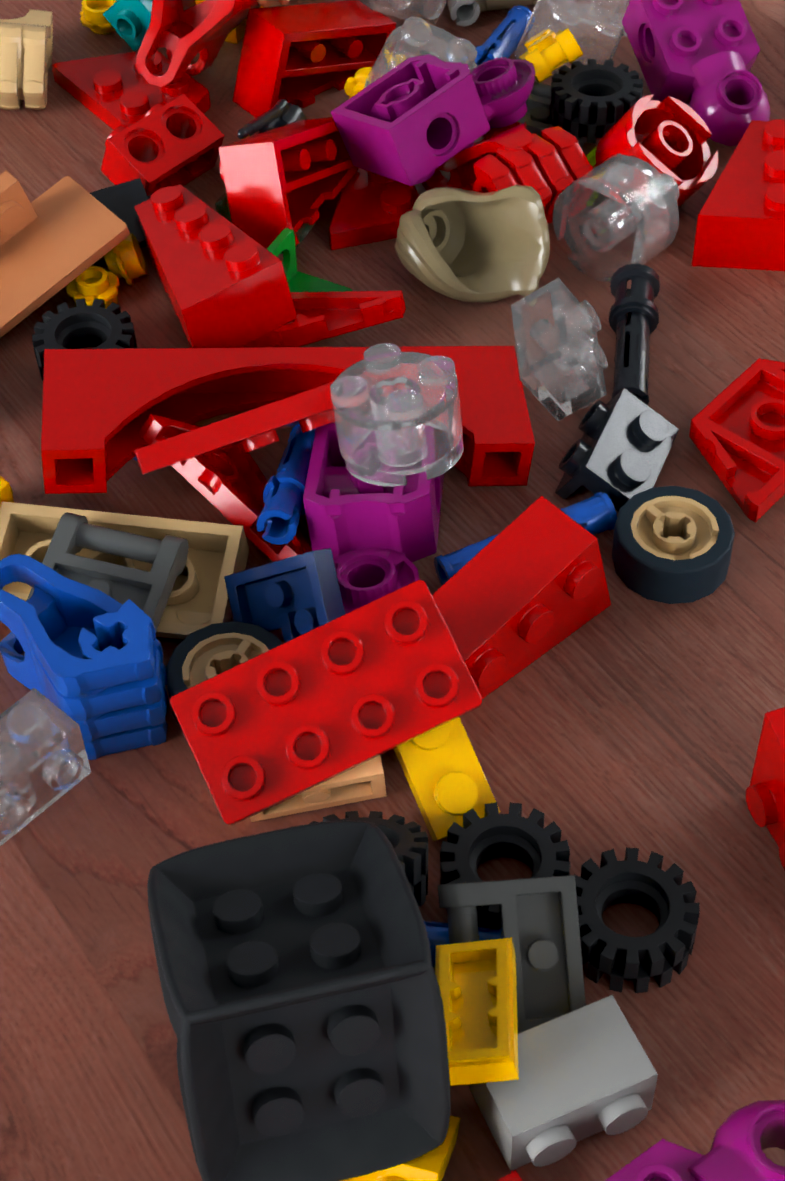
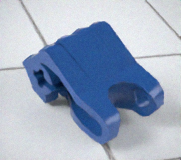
(86, 657)

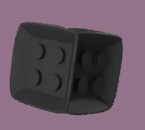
(301, 1004)

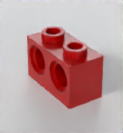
(164, 147)

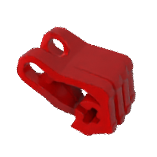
(185, 32)
(516, 157)

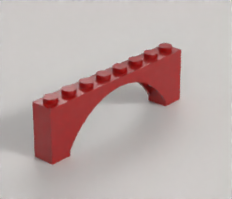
(104, 397)

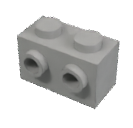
(573, 1082)

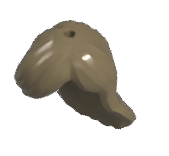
(476, 242)

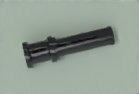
(633, 320)

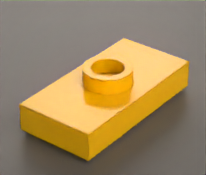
(479, 1009)

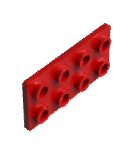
(325, 702)

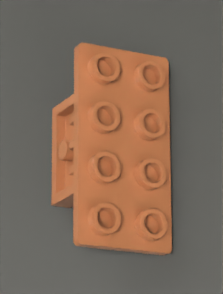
(48, 243)

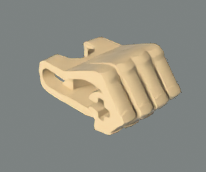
(25, 60)

